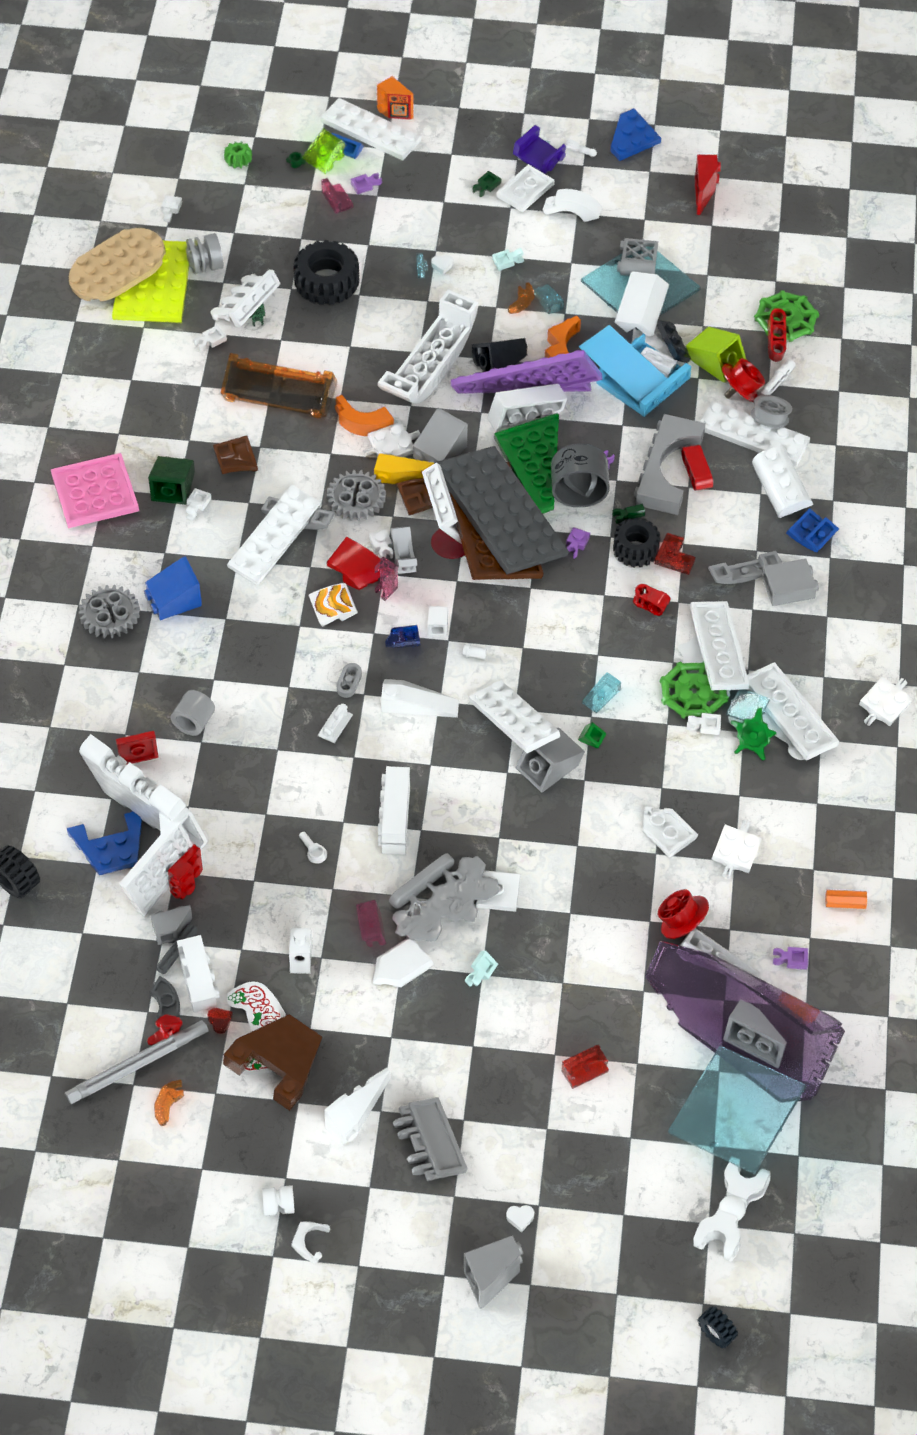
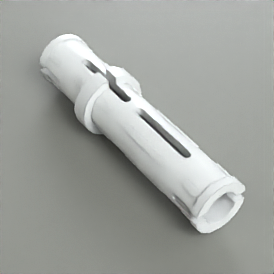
(780, 375)

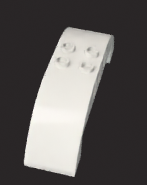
(434, 352)

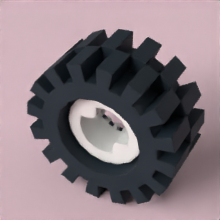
(717, 1327)

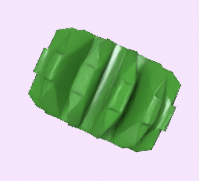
(238, 154)

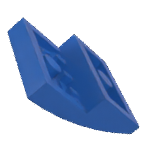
(812, 530)

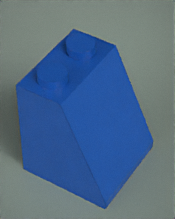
(173, 590)

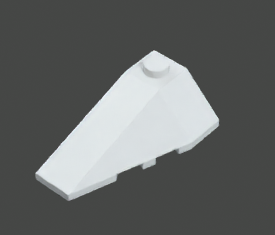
(409, 698)
(699, 941)
(349, 1112)

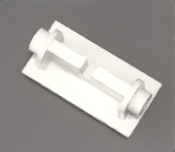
(335, 723)

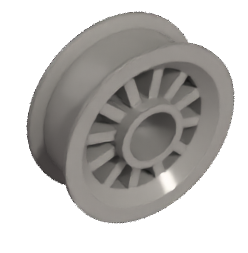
(771, 411)

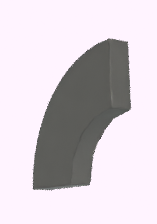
(166, 997)

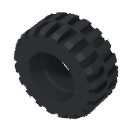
(326, 288)

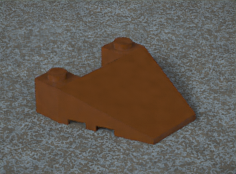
(282, 1047)

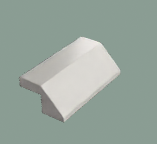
(642, 302)

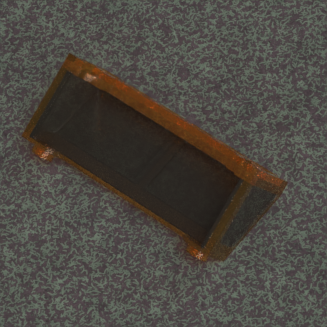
(278, 386)

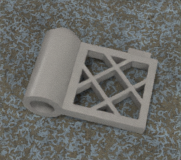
(638, 263)

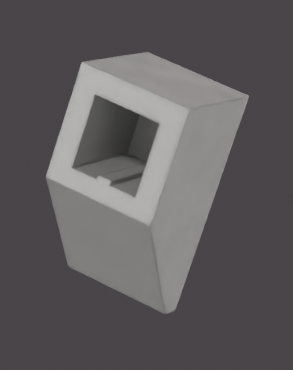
(171, 923)

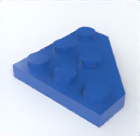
(632, 135)

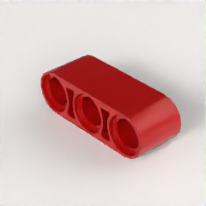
(780, 328)
(697, 467)

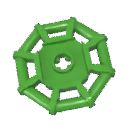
(793, 309)
(690, 700)

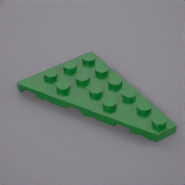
(530, 453)

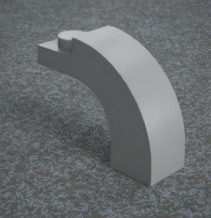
(403, 549)

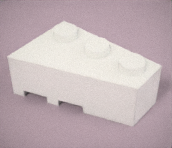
(197, 973)

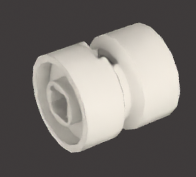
(278, 1200)

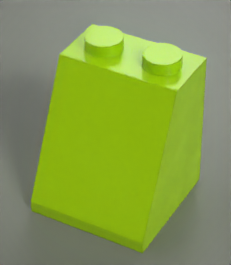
(714, 349)

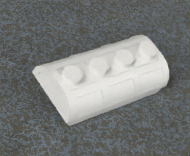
(781, 481)

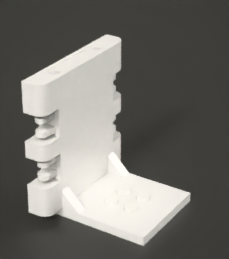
(157, 808)

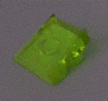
(324, 151)

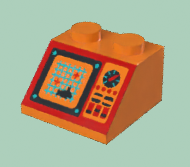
(394, 99)

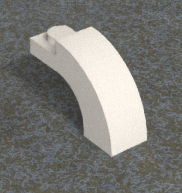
(575, 202)

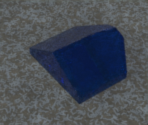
(403, 637)

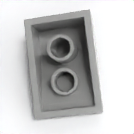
(754, 1034)

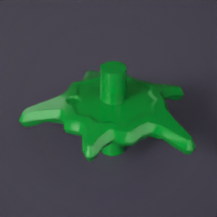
(753, 734)

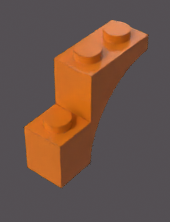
(560, 335)

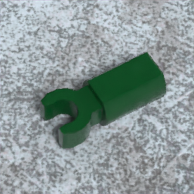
(628, 513)

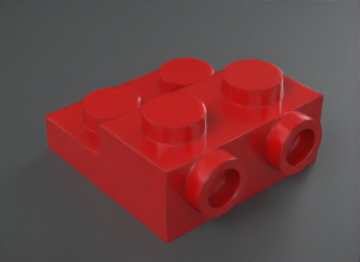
(184, 871)

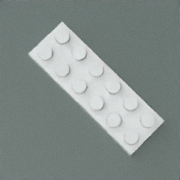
(370, 129)
(745, 431)
(274, 535)
(719, 645)
(792, 712)
(514, 716)

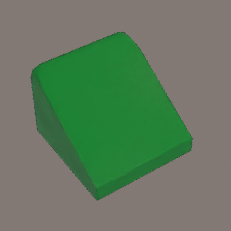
(592, 735)

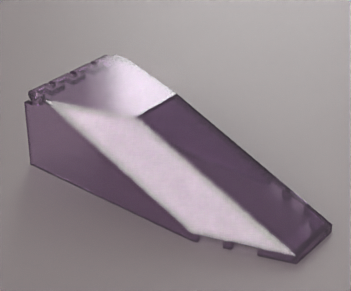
(707, 990)

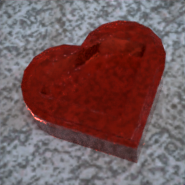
(220, 1019)

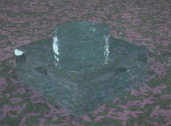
(421, 265)

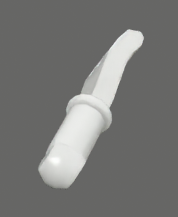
(574, 146)

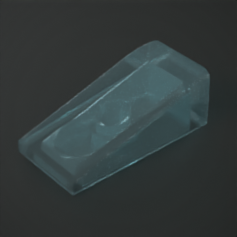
(549, 298)
(602, 692)

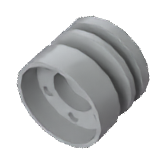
(204, 254)

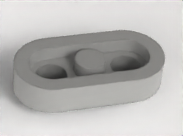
(347, 681)

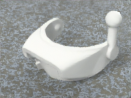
(299, 1244)

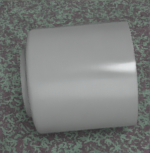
(192, 712)

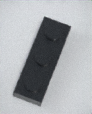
(673, 341)

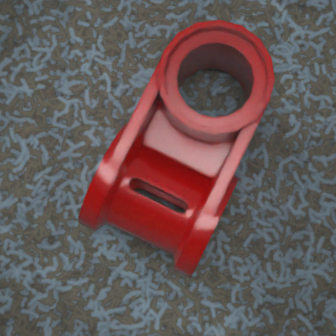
(652, 600)

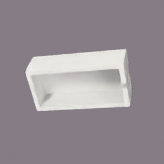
(394, 810)

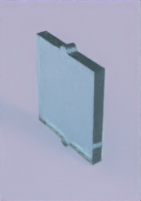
(746, 704)

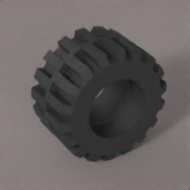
(638, 531)
(17, 872)

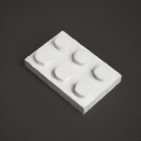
(525, 188)

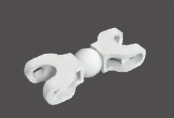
(731, 1210)

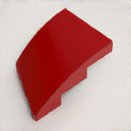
(355, 564)

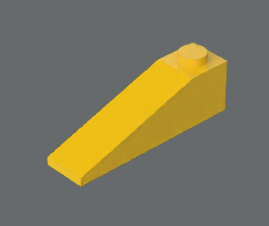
(398, 469)

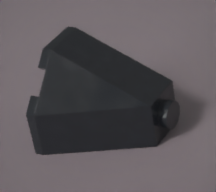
(499, 353)

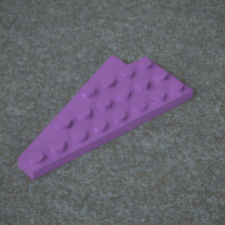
(570, 371)

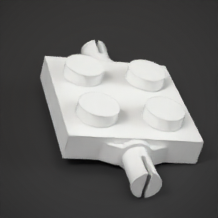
(391, 441)
(885, 701)
(736, 849)

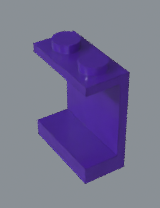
(538, 152)

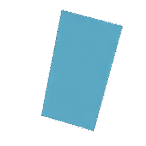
(623, 363)

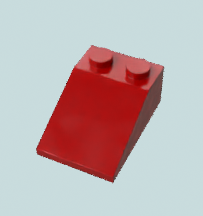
(705, 179)

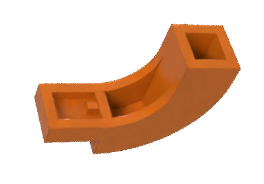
(360, 422)

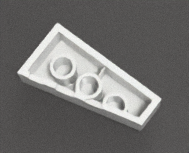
(525, 404)

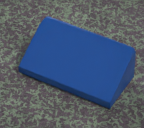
(352, 147)

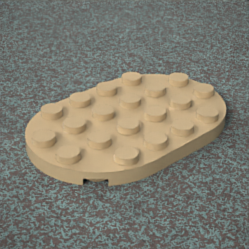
(117, 264)

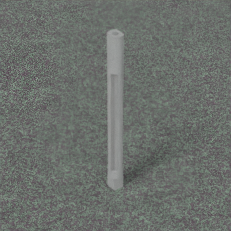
(136, 1062)

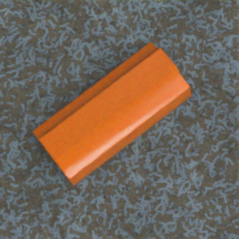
(846, 899)

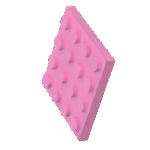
(94, 490)

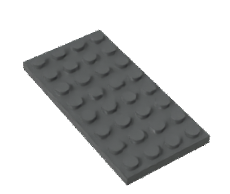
(501, 510)

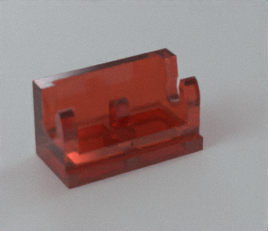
(585, 1066)

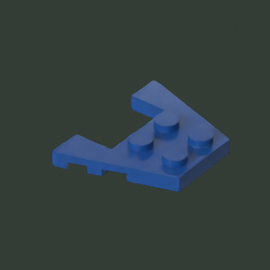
(111, 851)

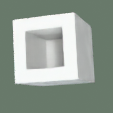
(437, 621)

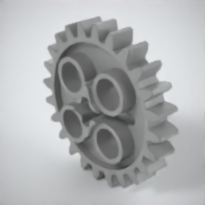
(368, 500)
(121, 605)

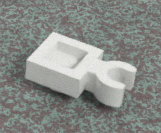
(212, 337)
(382, 543)

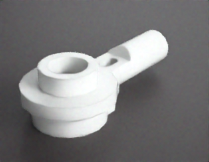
(316, 852)

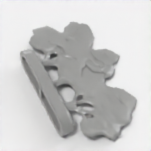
(449, 900)

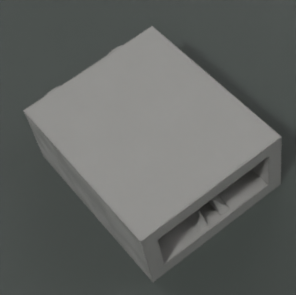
(789, 582)

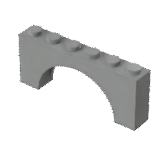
(672, 435)

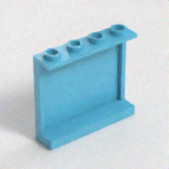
(654, 398)

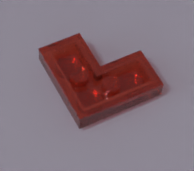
(671, 557)

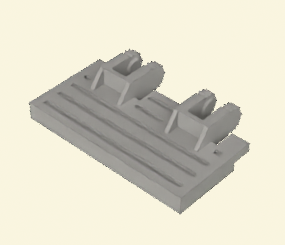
(432, 1134)

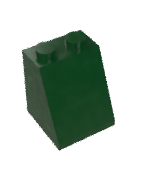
(171, 480)

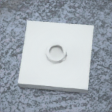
(507, 896)

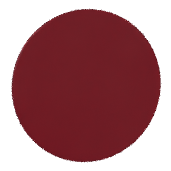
(446, 546)

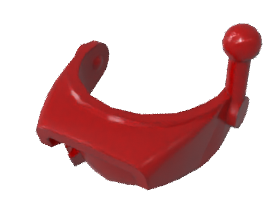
(168, 1026)

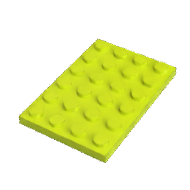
(161, 294)

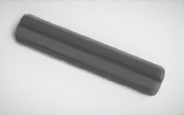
(172, 954)

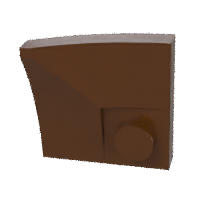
(235, 455)
(415, 495)

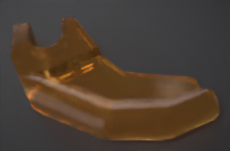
(525, 297)
(165, 1100)

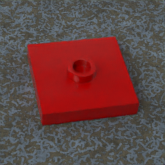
(138, 747)

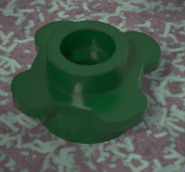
(296, 160)

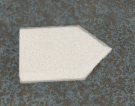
(667, 830)
(401, 964)

